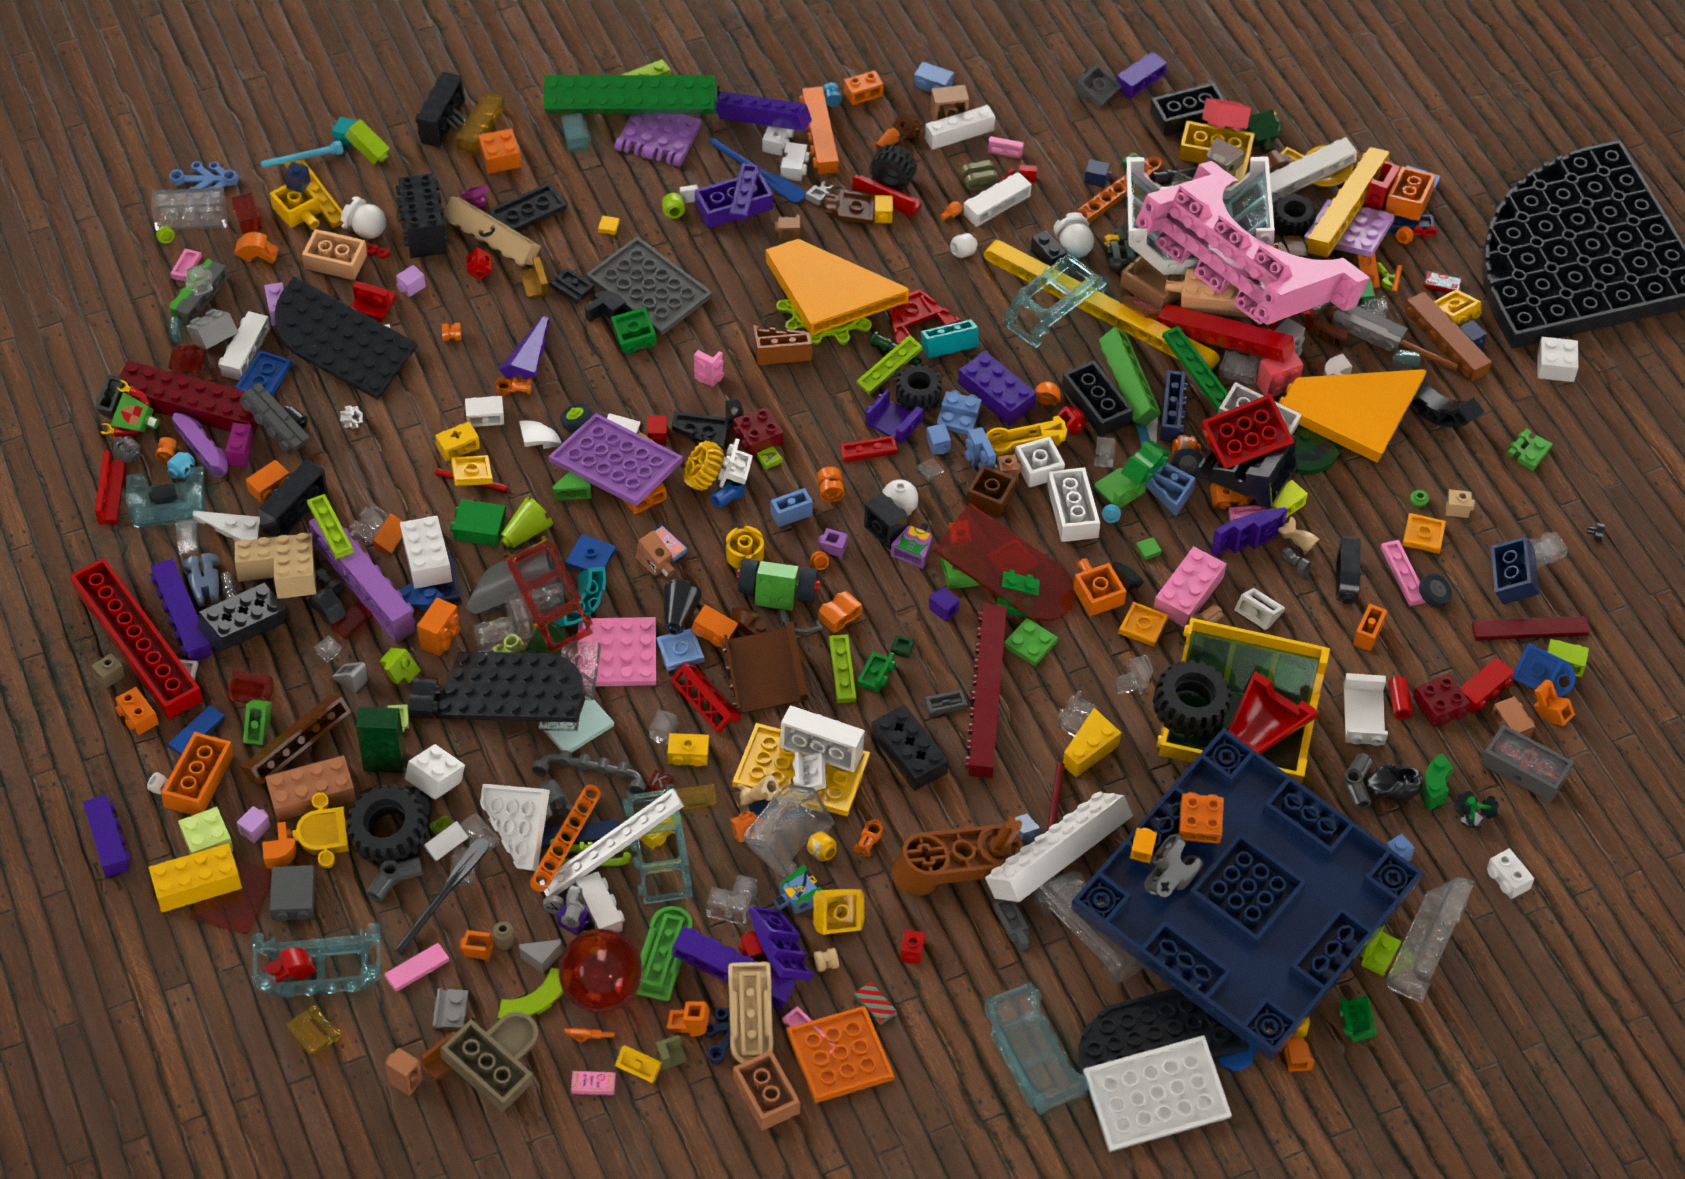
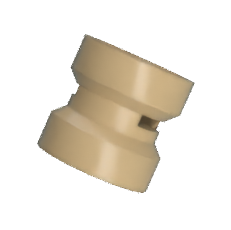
(826, 960)

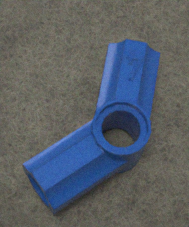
(730, 491)

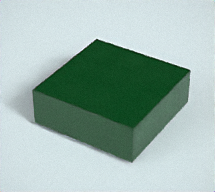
(902, 646)

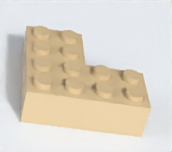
(284, 558)

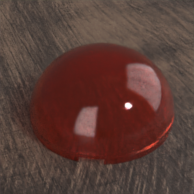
(600, 970)

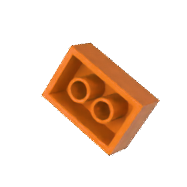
(1410, 193)

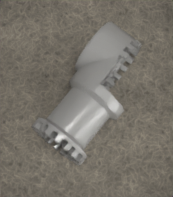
(574, 907)

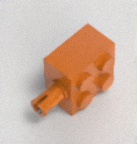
(1098, 588)

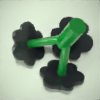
(1468, 803)

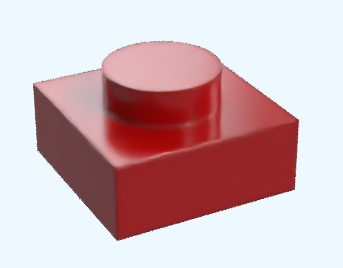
(1028, 172)

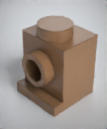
(788, 228)

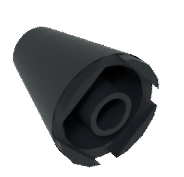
(679, 604)

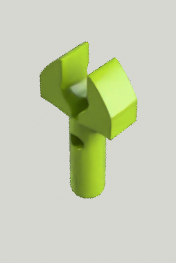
(1388, 278)

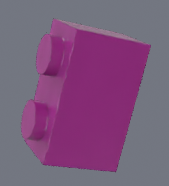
(239, 445)

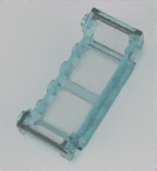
(1032, 1049)

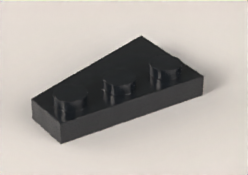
(701, 427)

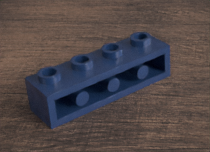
(1172, 406)

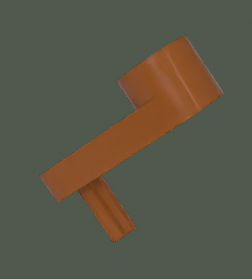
(933, 857)

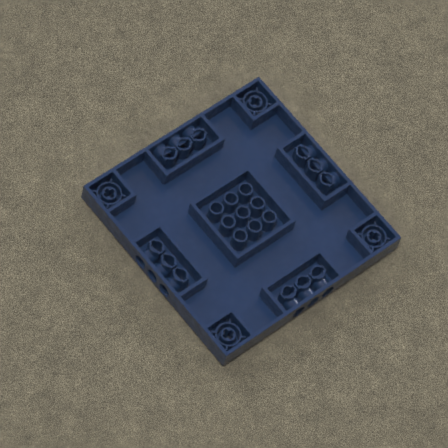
(1269, 911)

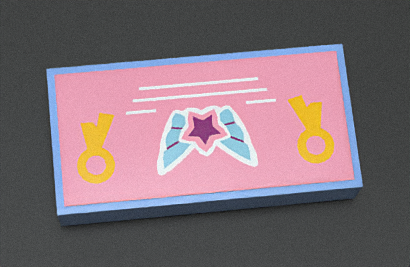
(674, 545)

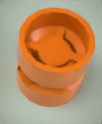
(830, 484)

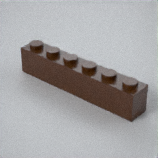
(295, 739)

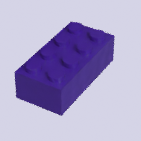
(716, 200)
(997, 387)

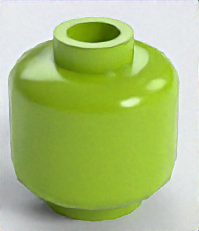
(673, 205)

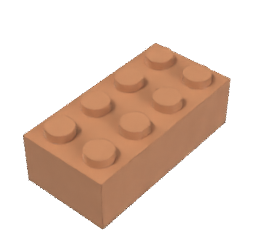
(293, 789)

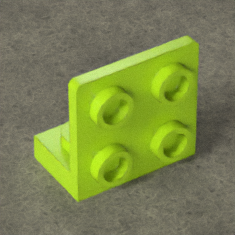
(1380, 952)

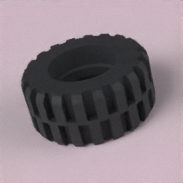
(1185, 718)
(381, 803)

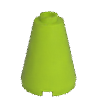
(525, 523)

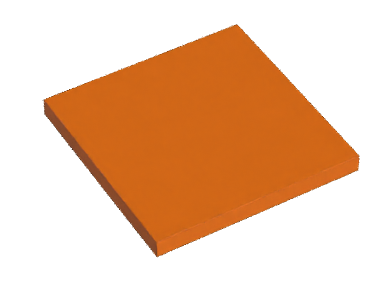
(851, 1067)

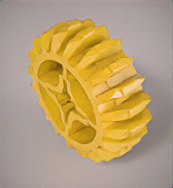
(703, 465)

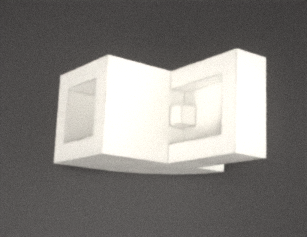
(1337, 366)

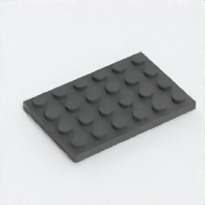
(650, 281)

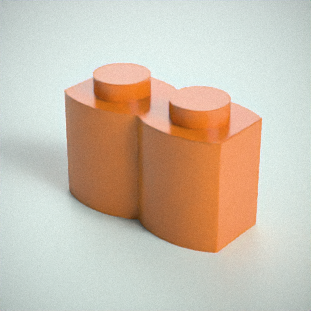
(839, 611)

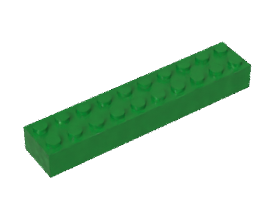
(630, 94)

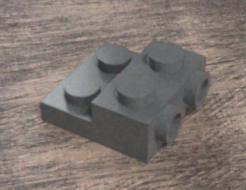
(1096, 85)

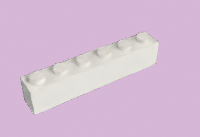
(1312, 168)

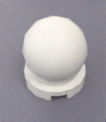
(363, 219)
(1074, 234)

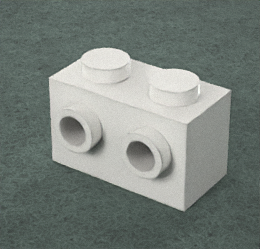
(776, 139)
(1510, 873)

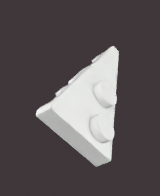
(231, 525)

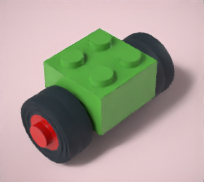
(777, 583)

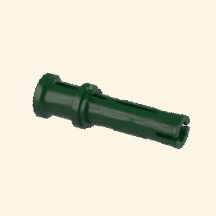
(888, 345)

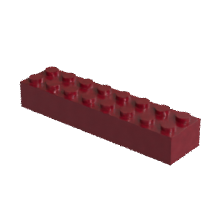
(176, 393)

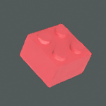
(1226, 113)
(1275, 376)

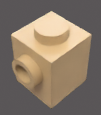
(1459, 503)

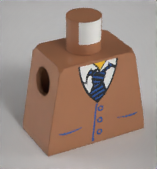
(654, 555)

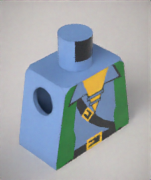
(797, 891)

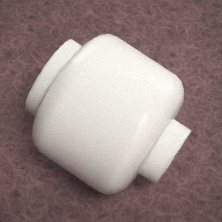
(963, 245)

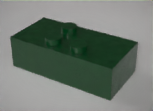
(381, 739)

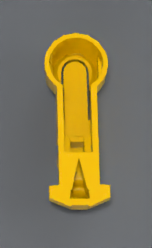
(1008, 439)

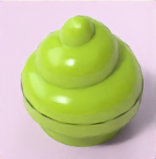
(165, 234)

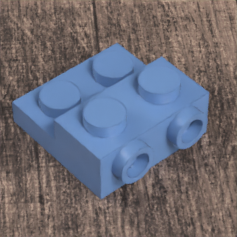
(959, 412)
(979, 449)

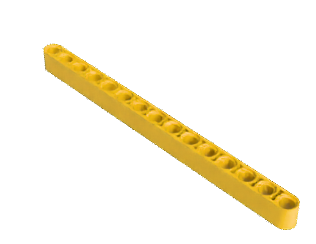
(1096, 304)

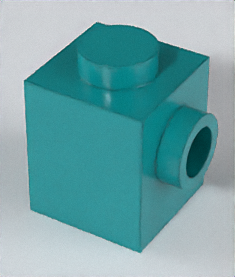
(340, 129)

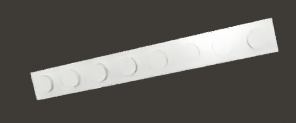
(614, 842)

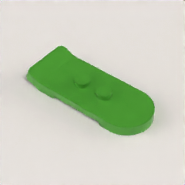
(658, 964)

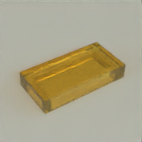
(697, 796)

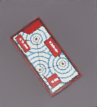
(1442, 282)

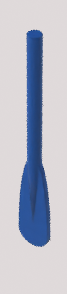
(780, 185)

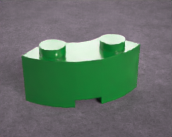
(1146, 462)
(1434, 785)

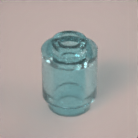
(1406, 359)

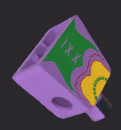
(913, 545)

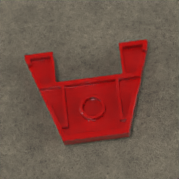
(916, 311)

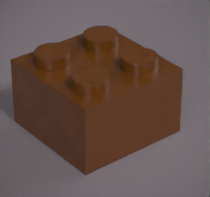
(991, 491)

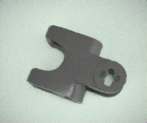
(1170, 869)

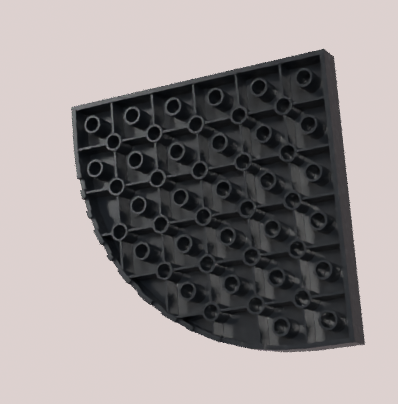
(1581, 249)

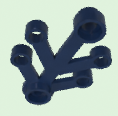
(720, 1027)

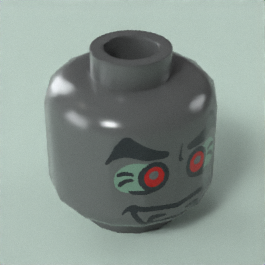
(126, 449)

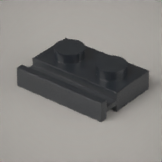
(572, 285)

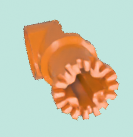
(514, 385)
(868, 838)

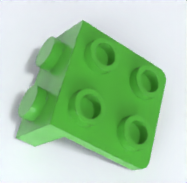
(1119, 489)

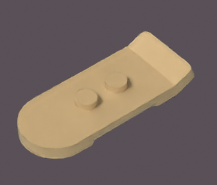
(750, 1010)

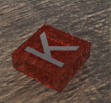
(659, 780)

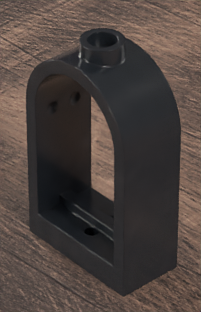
(1348, 570)

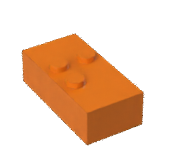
(197, 774)

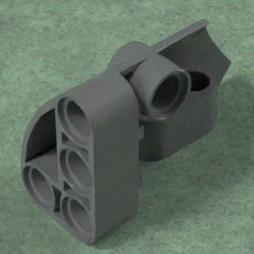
(499, 583)

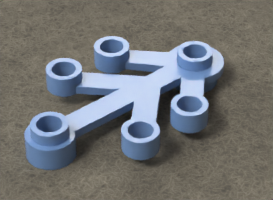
(225, 178)

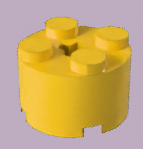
(744, 544)

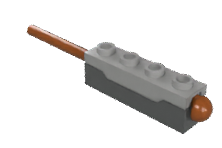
(1380, 332)

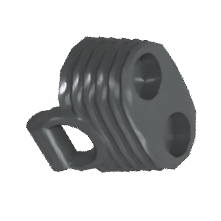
(555, 794)

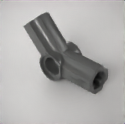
(1356, 788)
(401, 870)

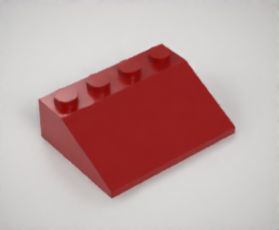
(1246, 432)

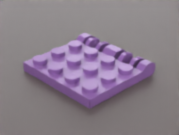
(659, 133)

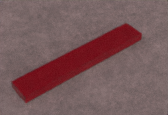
(1530, 628)

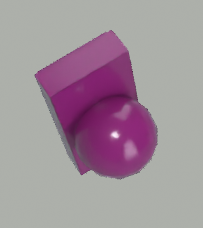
(476, 196)

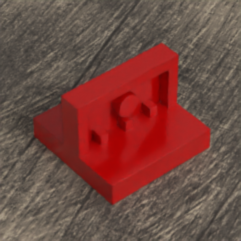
(372, 300)

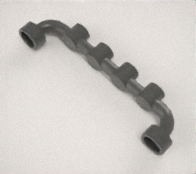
(584, 763)

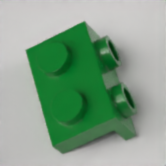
(876, 671)
(1358, 1018)

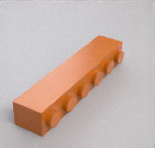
(820, 131)

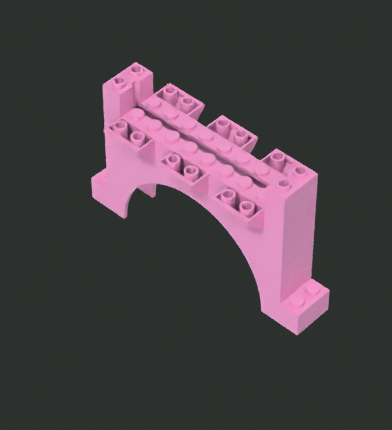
(1269, 280)

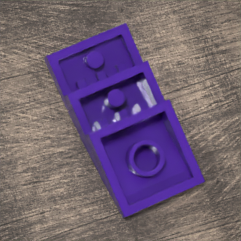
(1248, 530)
(780, 943)

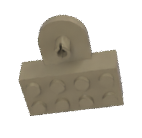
(493, 1057)

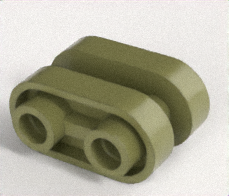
(980, 175)

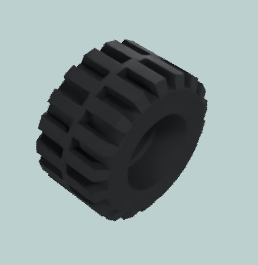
(893, 167)
(1293, 215)
(918, 377)

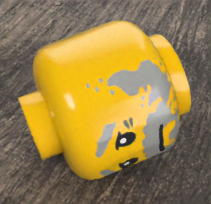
(821, 846)

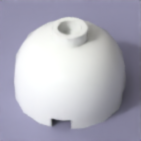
(902, 494)

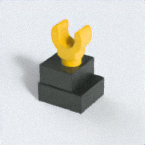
(1120, 235)

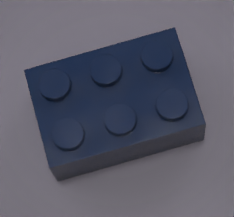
(1514, 570)

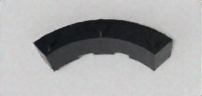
(1443, 410)

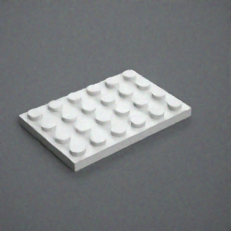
(1157, 1093)

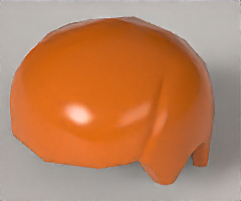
(1048, 393)

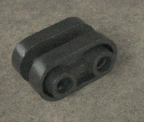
(1114, 250)

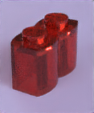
(186, 359)

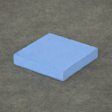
(680, 649)

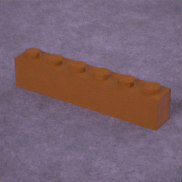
(1447, 336)

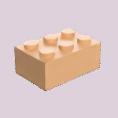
(334, 254)

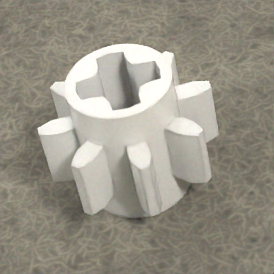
(351, 416)

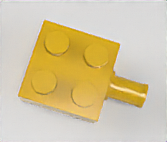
(296, 206)

